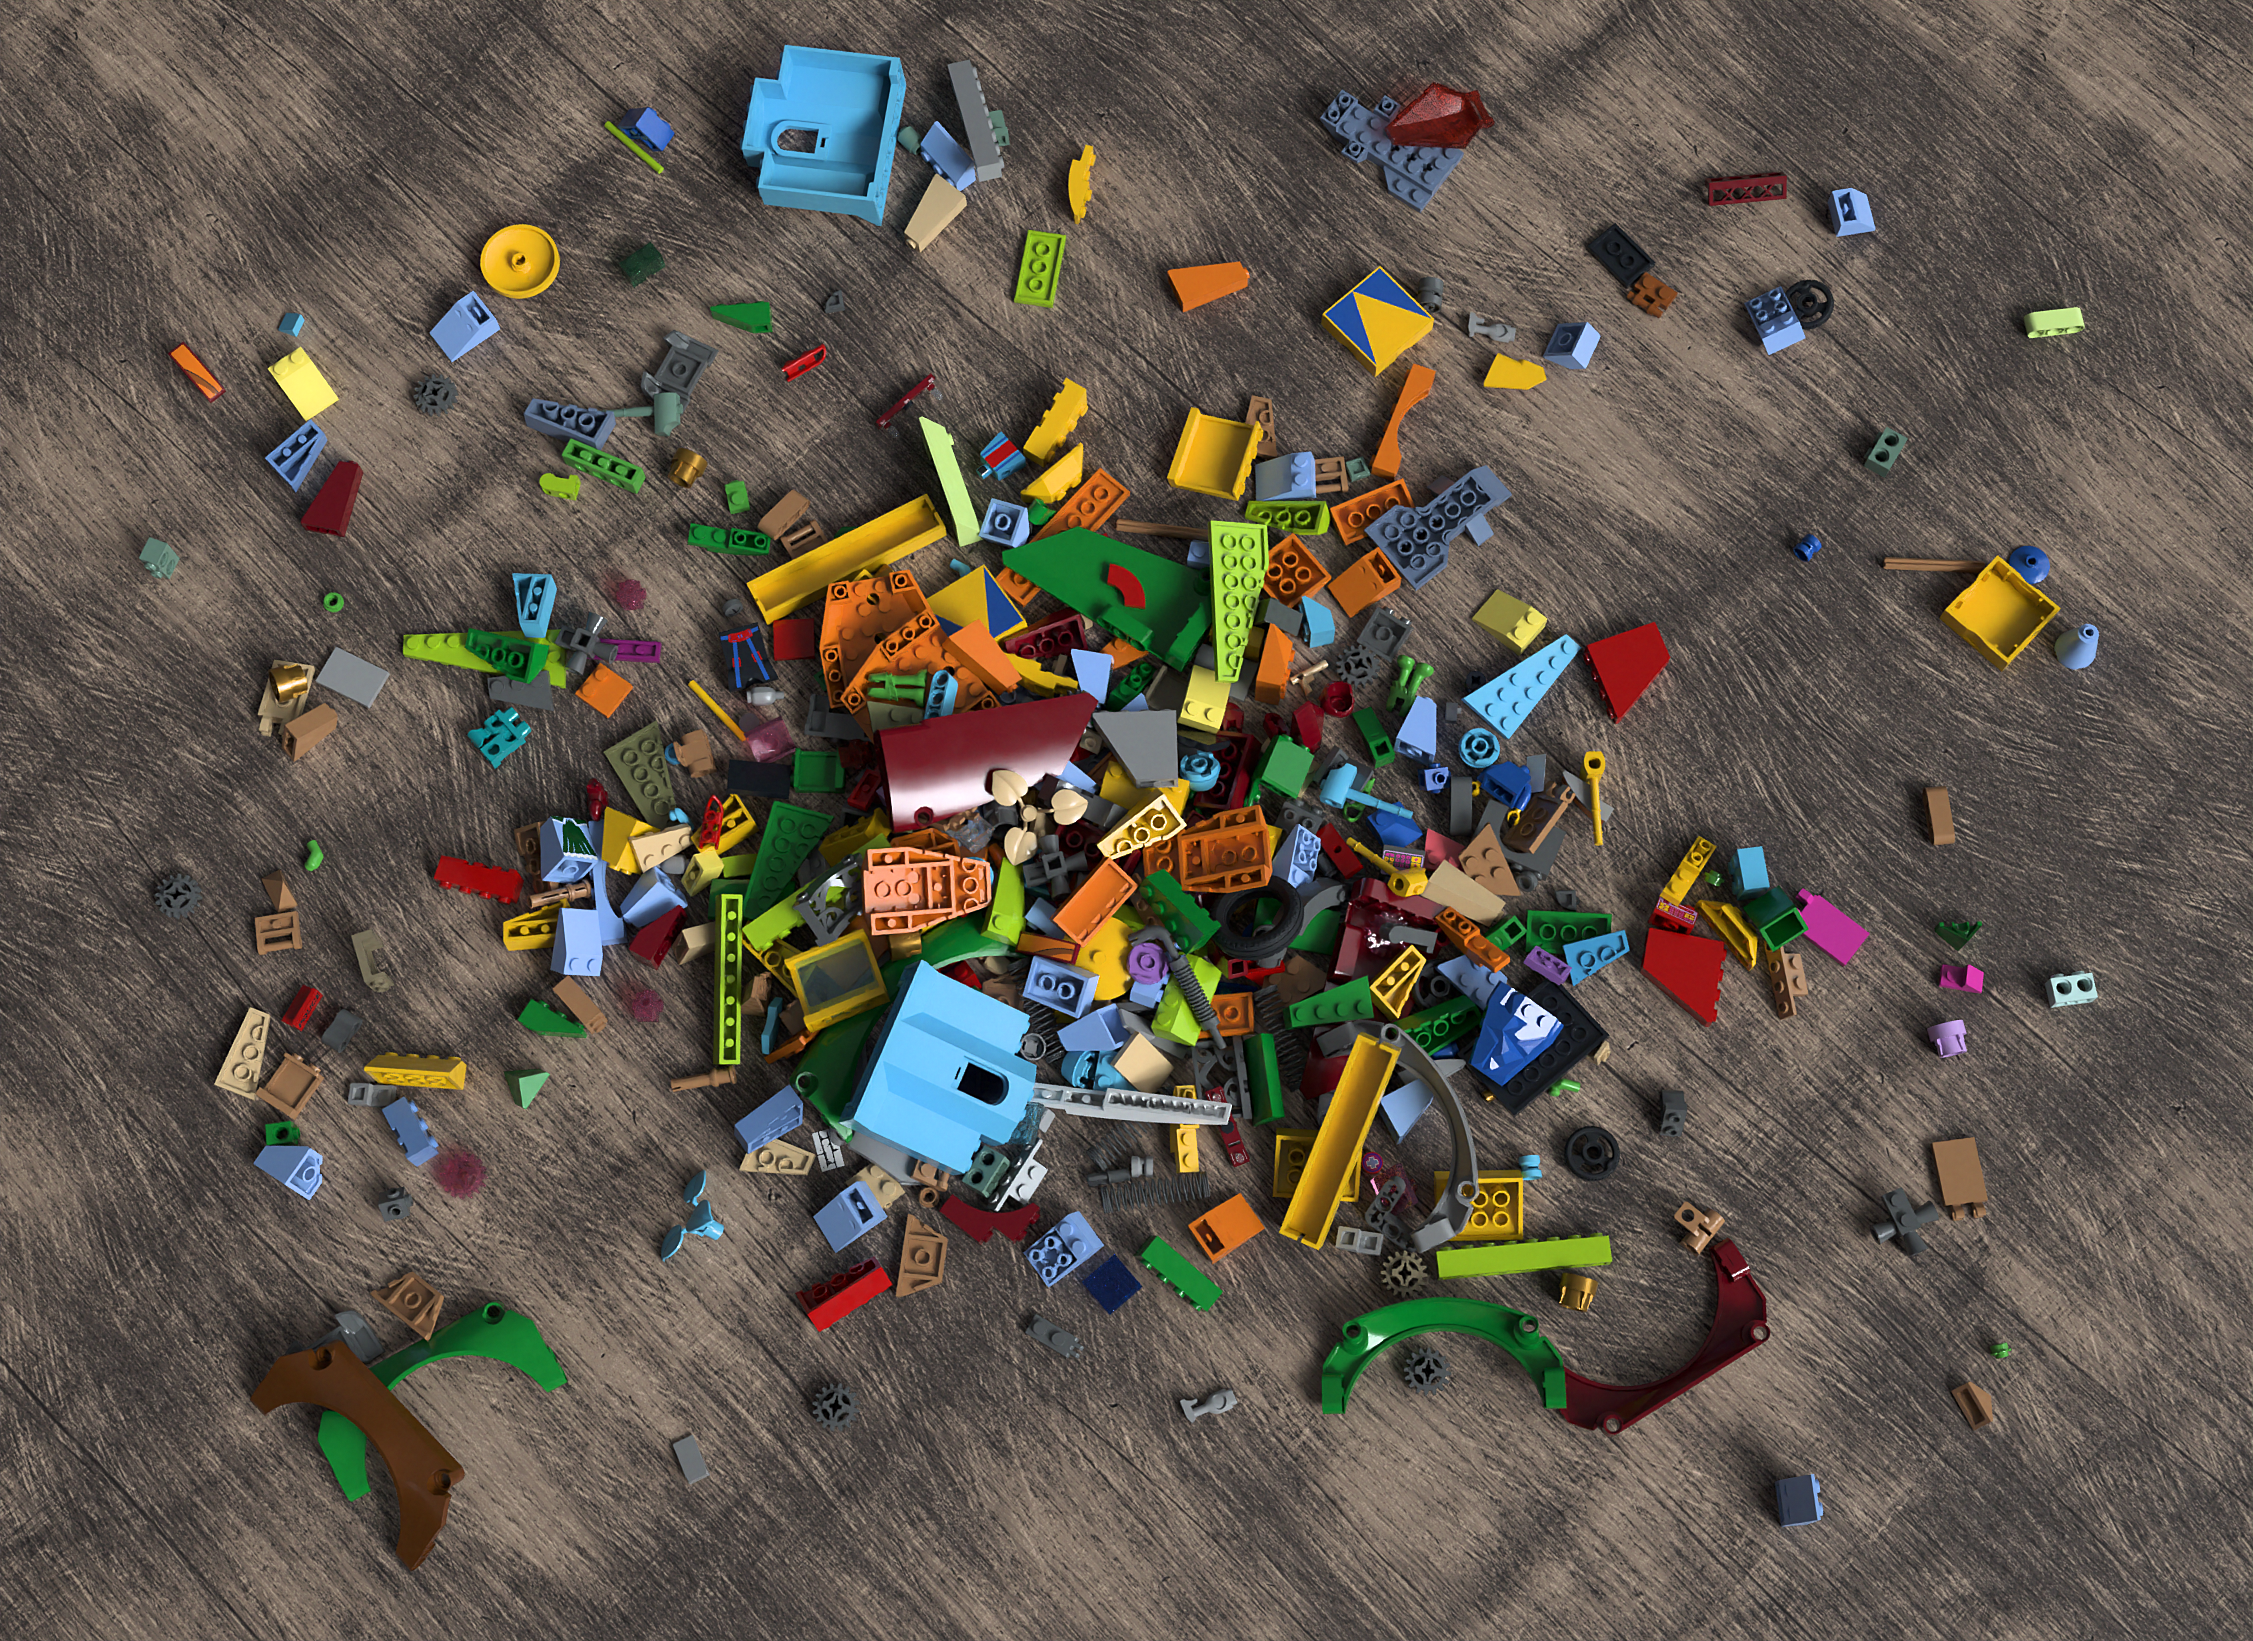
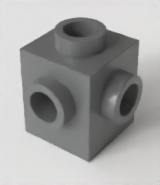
(395, 1203)

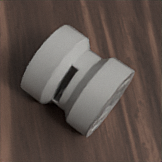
(1136, 1166)

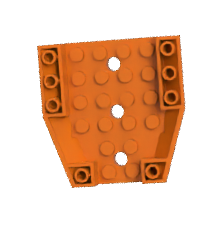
(853, 624)
(905, 653)

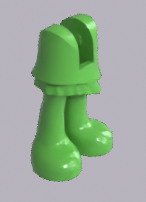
(1398, 689)
(891, 692)

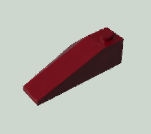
(1049, 636)
(1307, 726)

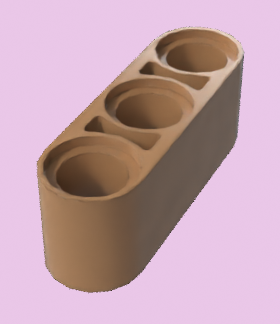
(784, 514)
(1938, 815)

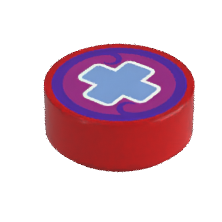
(1372, 1163)

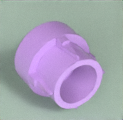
(1948, 1038)

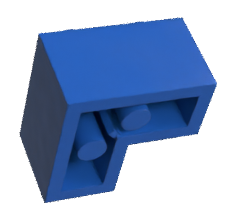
(646, 126)

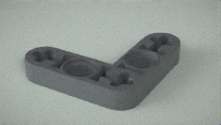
(1385, 1218)

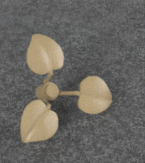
(1023, 845)

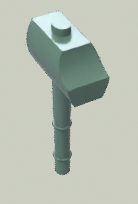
(665, 412)

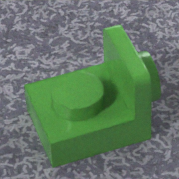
(737, 496)

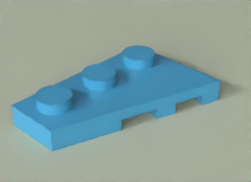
(1593, 953)

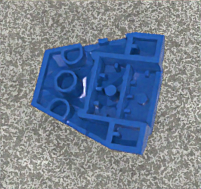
(1511, 1034)

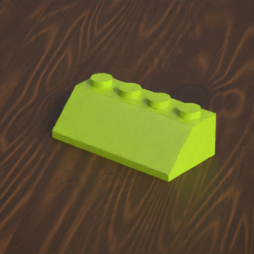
(1174, 1014)

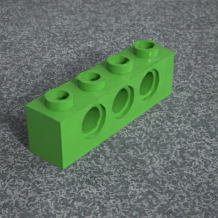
(603, 466)

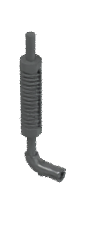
(1185, 977)

